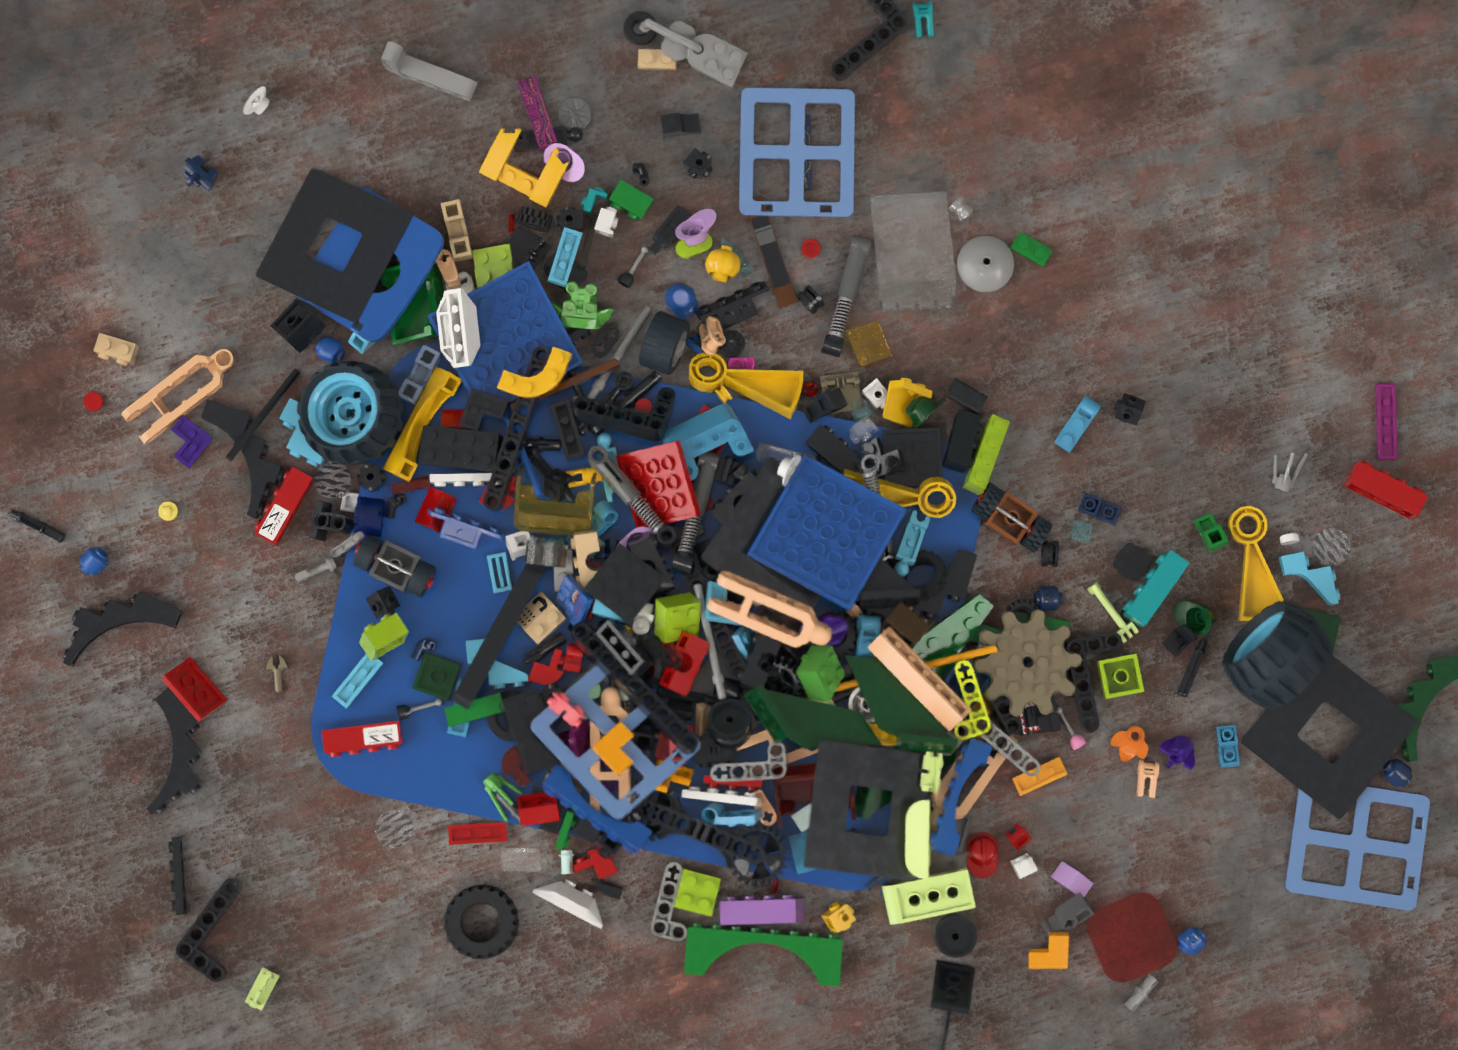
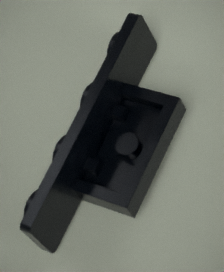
(734, 308)

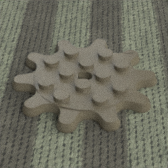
(1015, 680)

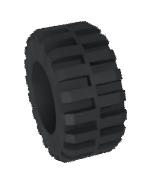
(481, 948)

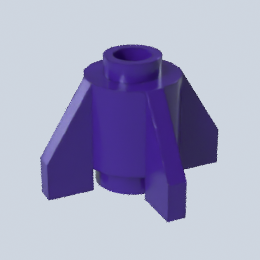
(838, 626)
(1179, 750)

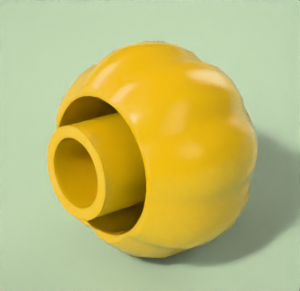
(723, 264)

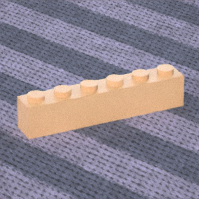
(919, 678)

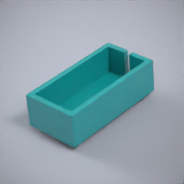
(1155, 589)

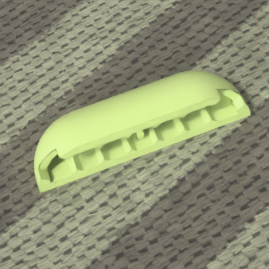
(917, 839)

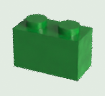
(631, 201)

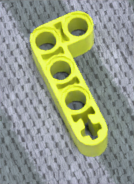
(968, 698)

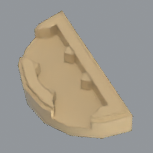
(702, 721)

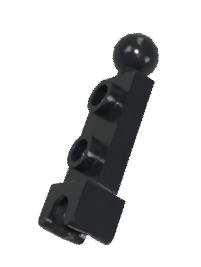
(530, 142)

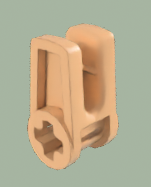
(448, 269)
(711, 335)
(1143, 774)
(765, 807)

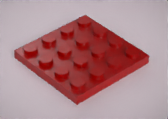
(662, 480)

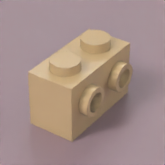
(118, 349)

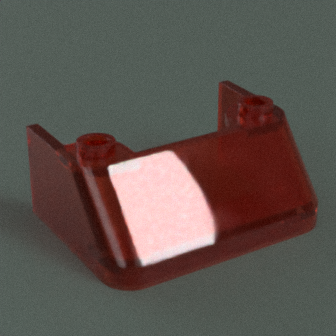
(797, 788)

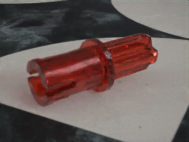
(412, 485)

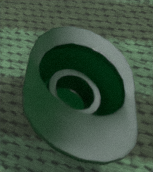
(921, 408)
(1195, 616)

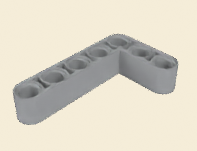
(396, 61)
(1006, 751)

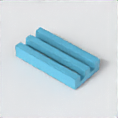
(503, 588)

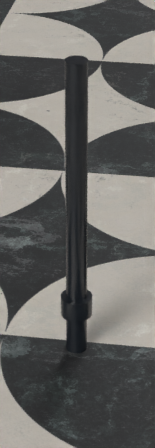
(240, 442)

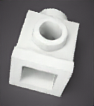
(606, 222)
(869, 392)
(514, 541)
(1024, 865)

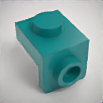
(589, 201)

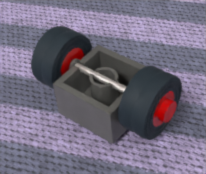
(394, 566)

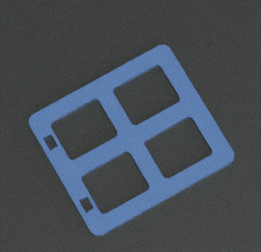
(797, 151)
(580, 766)
(1357, 845)

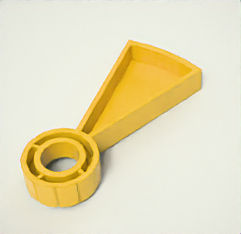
(771, 388)
(907, 496)
(1257, 582)

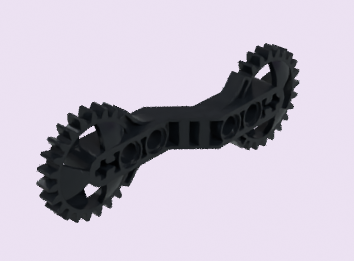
(710, 835)

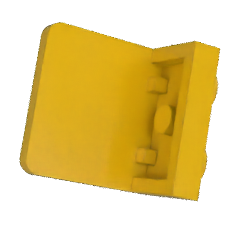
(899, 396)

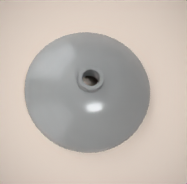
(981, 276)

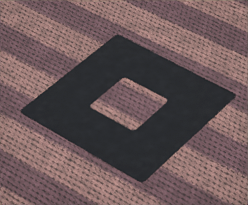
(337, 292)
(738, 533)
(836, 771)
(1338, 783)

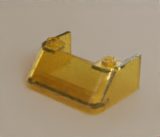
(552, 516)

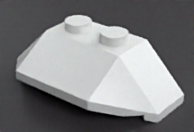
(458, 328)
(572, 900)

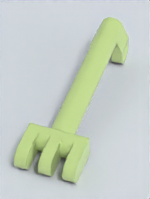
(1124, 628)

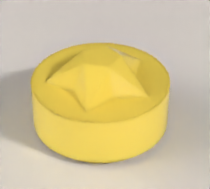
(168, 511)

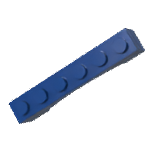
(631, 835)
(946, 837)

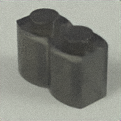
(546, 553)

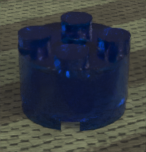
(369, 516)

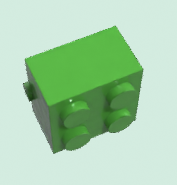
(820, 672)

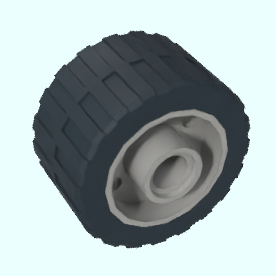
(664, 342)

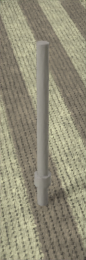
(599, 384)
(718, 678)

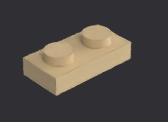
(654, 60)

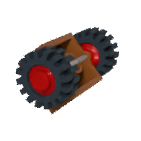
(1011, 518)

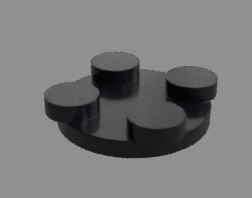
(1131, 562)

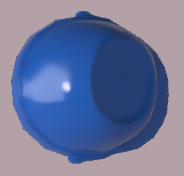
(681, 300)

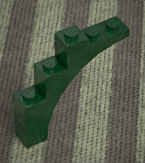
(1441, 673)

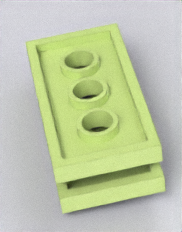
(902, 911)

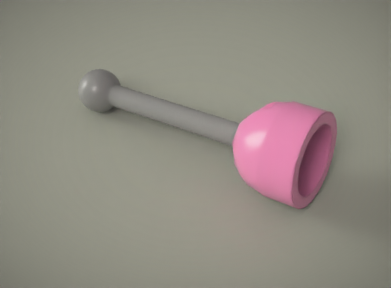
(1076, 740)

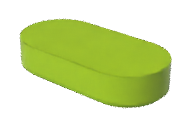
(686, 252)

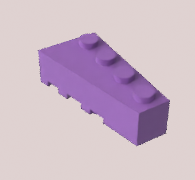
(762, 911)

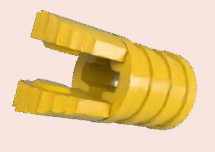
(586, 476)

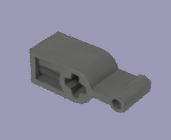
(1068, 915)

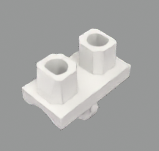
(643, 620)

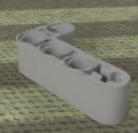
(748, 774)
(670, 900)

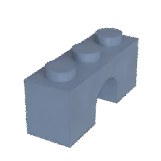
(420, 375)

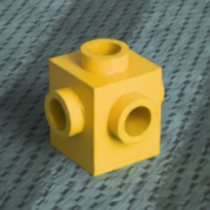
(839, 917)

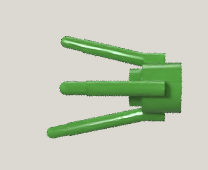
(494, 784)

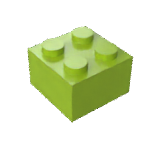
(676, 615)
(383, 636)
(1120, 676)
(697, 892)

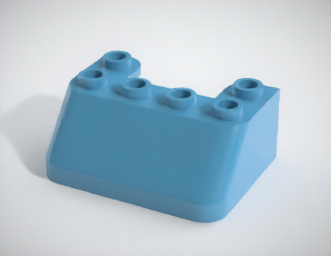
(708, 432)

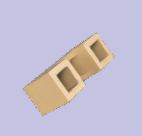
(457, 230)
(584, 543)

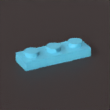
(564, 257)
(356, 681)

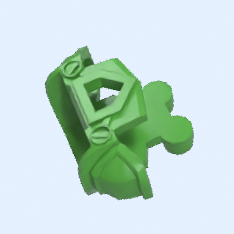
(581, 308)

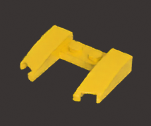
(538, 189)

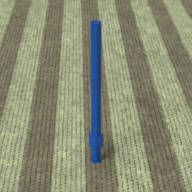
(525, 460)

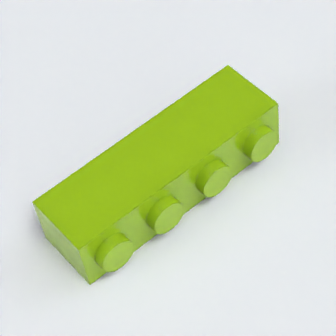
(986, 454)

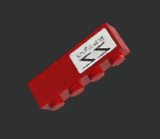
(284, 506)
(362, 737)

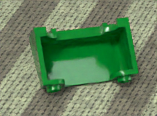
(414, 323)

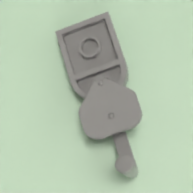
(717, 60)

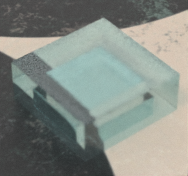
(1081, 531)

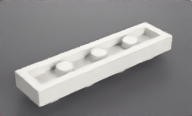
(459, 480)
(729, 797)

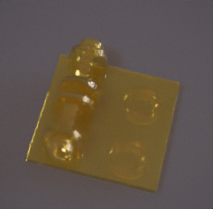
(868, 343)

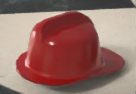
(982, 855)

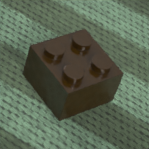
(907, 624)

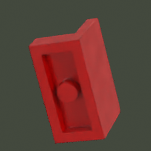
(433, 499)
(537, 809)

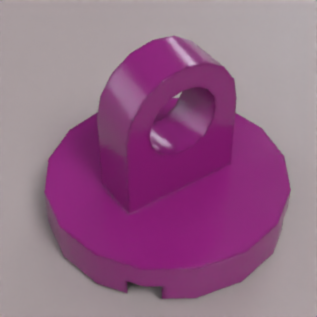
(577, 738)

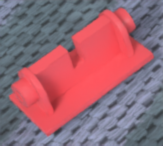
(562, 703)

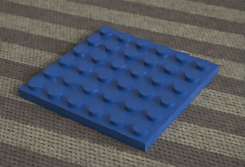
(512, 322)
(827, 532)

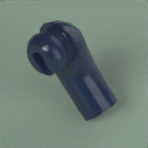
(423, 646)

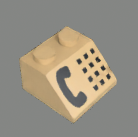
(540, 618)

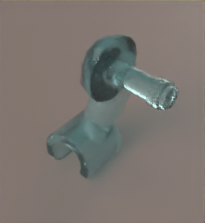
(744, 269)

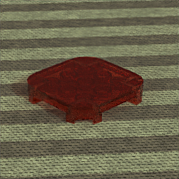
(1131, 937)

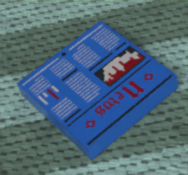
(573, 600)

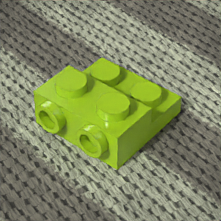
(492, 263)

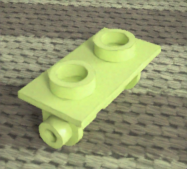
(933, 763)
(262, 988)

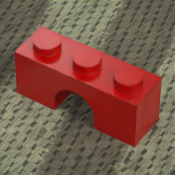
(693, 652)

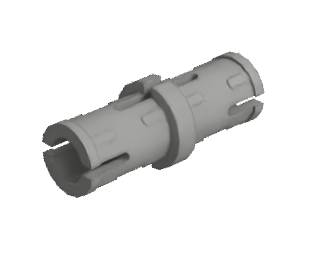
(1141, 993)

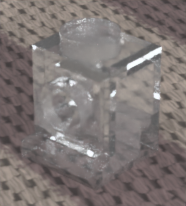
(862, 430)

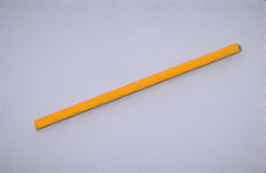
(936, 662)

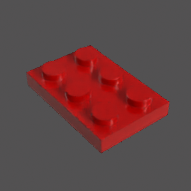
(194, 689)

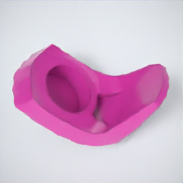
(741, 363)

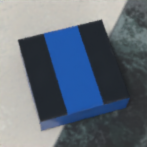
(694, 343)

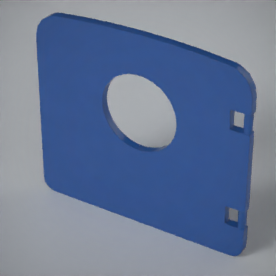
(416, 254)

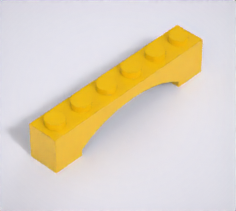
(404, 454)

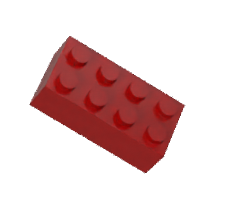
(1385, 490)

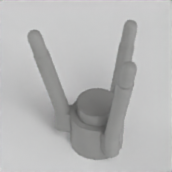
(1283, 482)

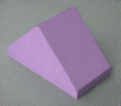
(1072, 879)

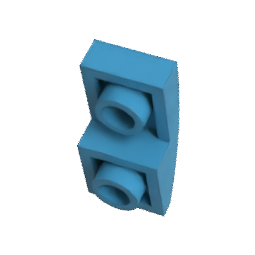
(1227, 746)

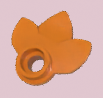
(1128, 746)

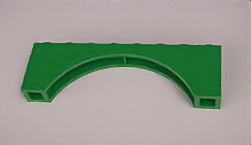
(820, 953)

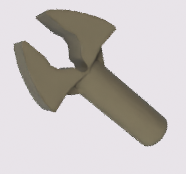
(277, 672)

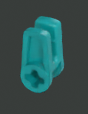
(926, 12)

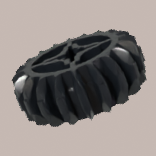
(782, 674)

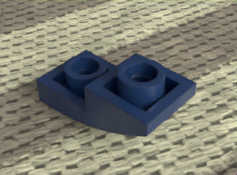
(1100, 509)

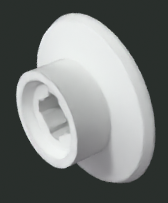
(257, 102)
(788, 467)

